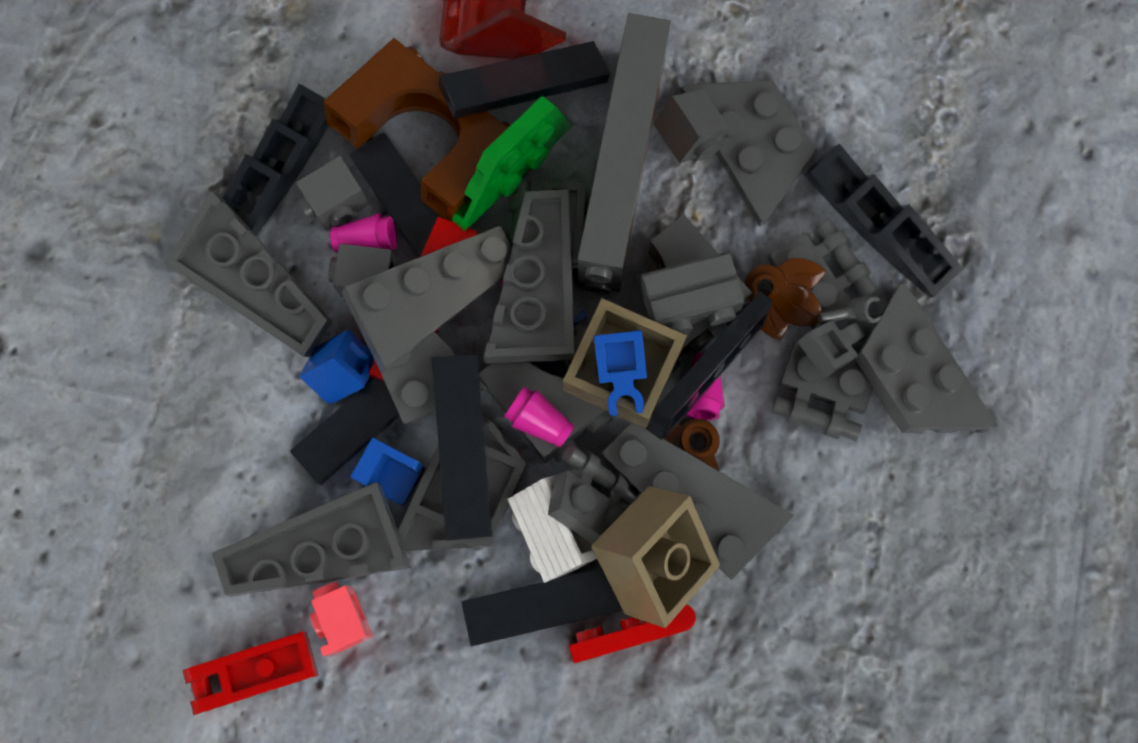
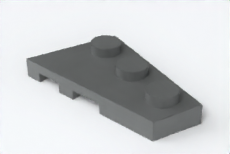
(412, 379)

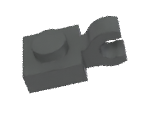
(831, 348)

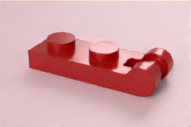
(634, 632)
(252, 672)

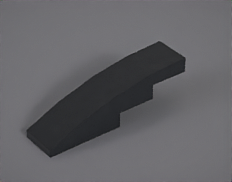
(278, 160)
(885, 224)

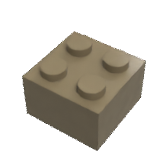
(661, 353)
(656, 555)

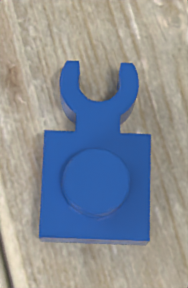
(621, 361)

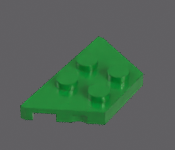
(510, 157)

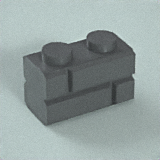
(693, 293)

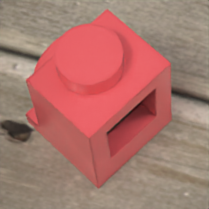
(338, 618)

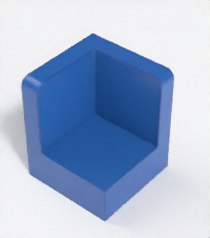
(338, 367)
(389, 468)

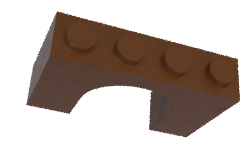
(401, 82)

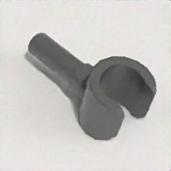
(856, 311)

